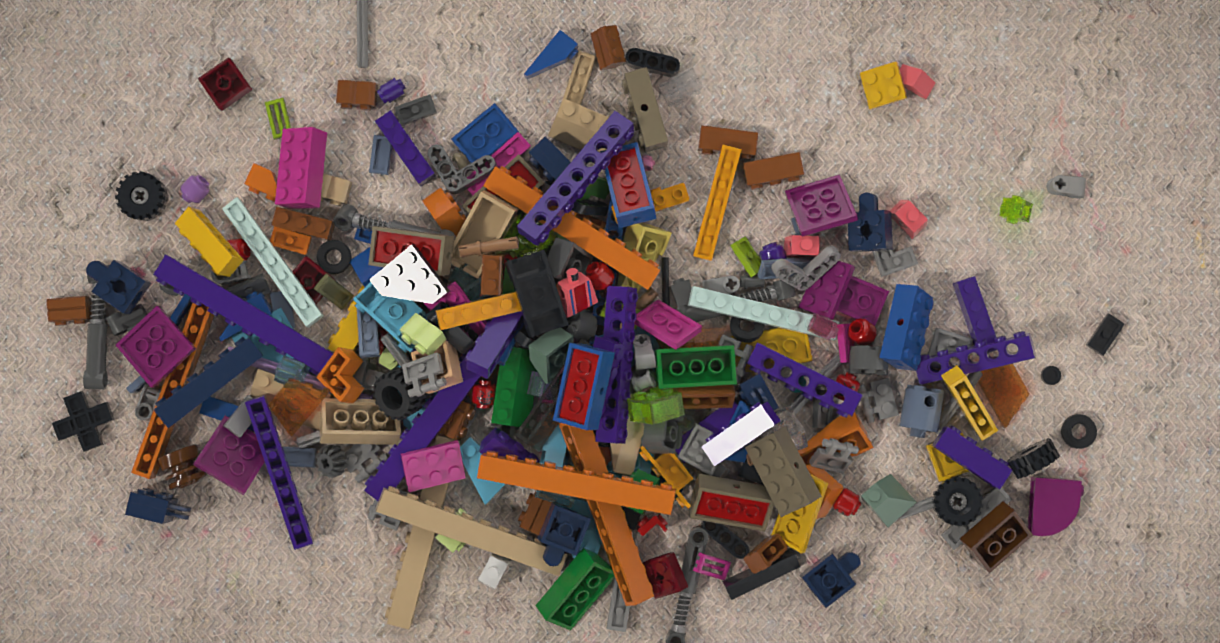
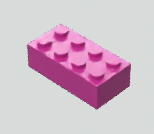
(301, 168)

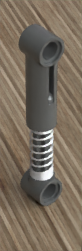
(349, 218)
(779, 290)
(95, 374)
(692, 578)

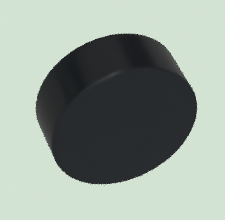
(1050, 375)

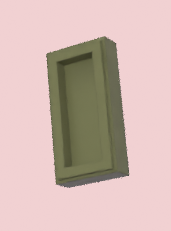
(334, 291)

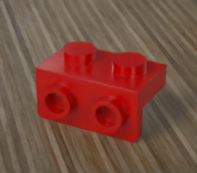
(648, 523)

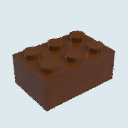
(996, 536)

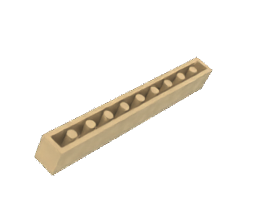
(465, 529)
(415, 560)

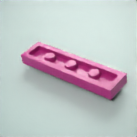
(502, 156)

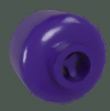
(772, 251)

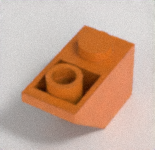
(262, 181)

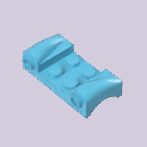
(388, 312)

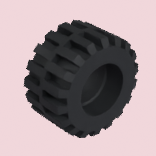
(389, 398)

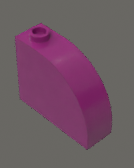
(1053, 504)

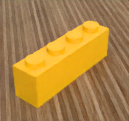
(209, 242)
(348, 333)
(969, 402)

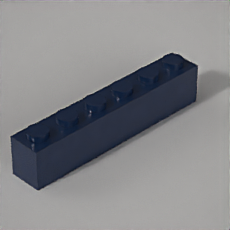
(208, 382)

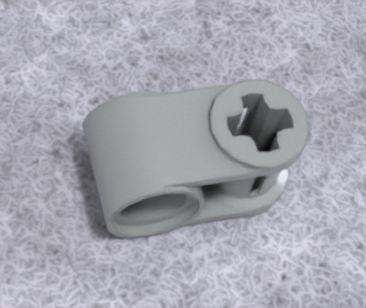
(1069, 186)
(238, 275)
(719, 284)
(643, 352)
(643, 379)
(147, 400)

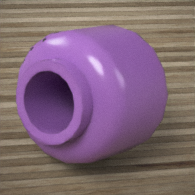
(194, 189)

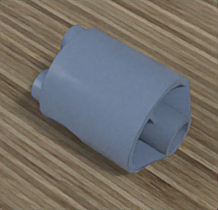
(921, 410)

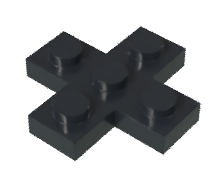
(83, 421)

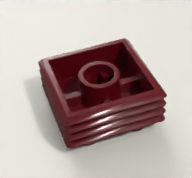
(213, 84)
(310, 270)
(665, 575)

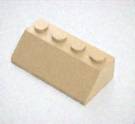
(577, 125)
(265, 385)
(356, 423)

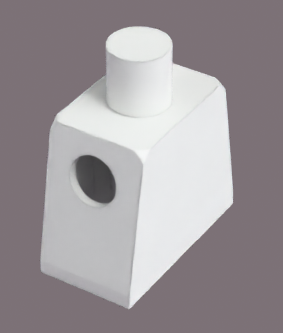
(493, 570)

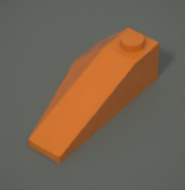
(842, 429)

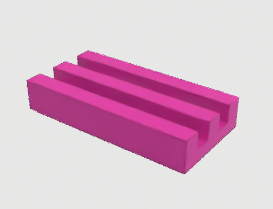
(844, 342)
(701, 562)

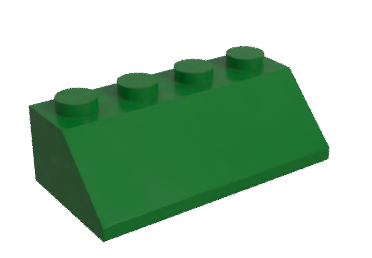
(695, 367)
(511, 397)
(576, 589)

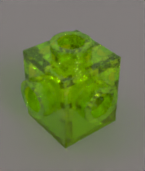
(1015, 209)

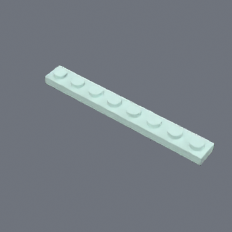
(273, 262)
(751, 310)

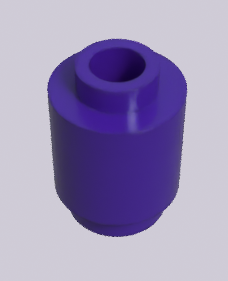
(391, 90)

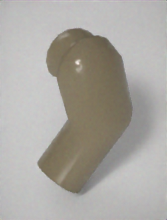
(460, 160)

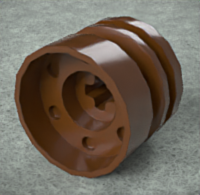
(182, 467)

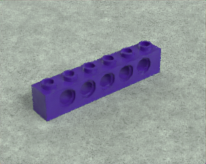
(1025, 352)
(762, 353)

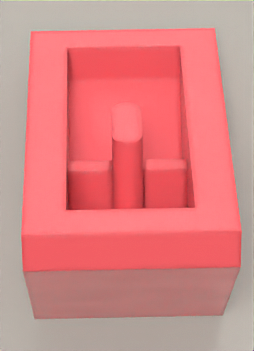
(916, 81)

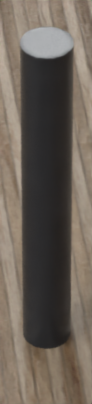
(665, 280)

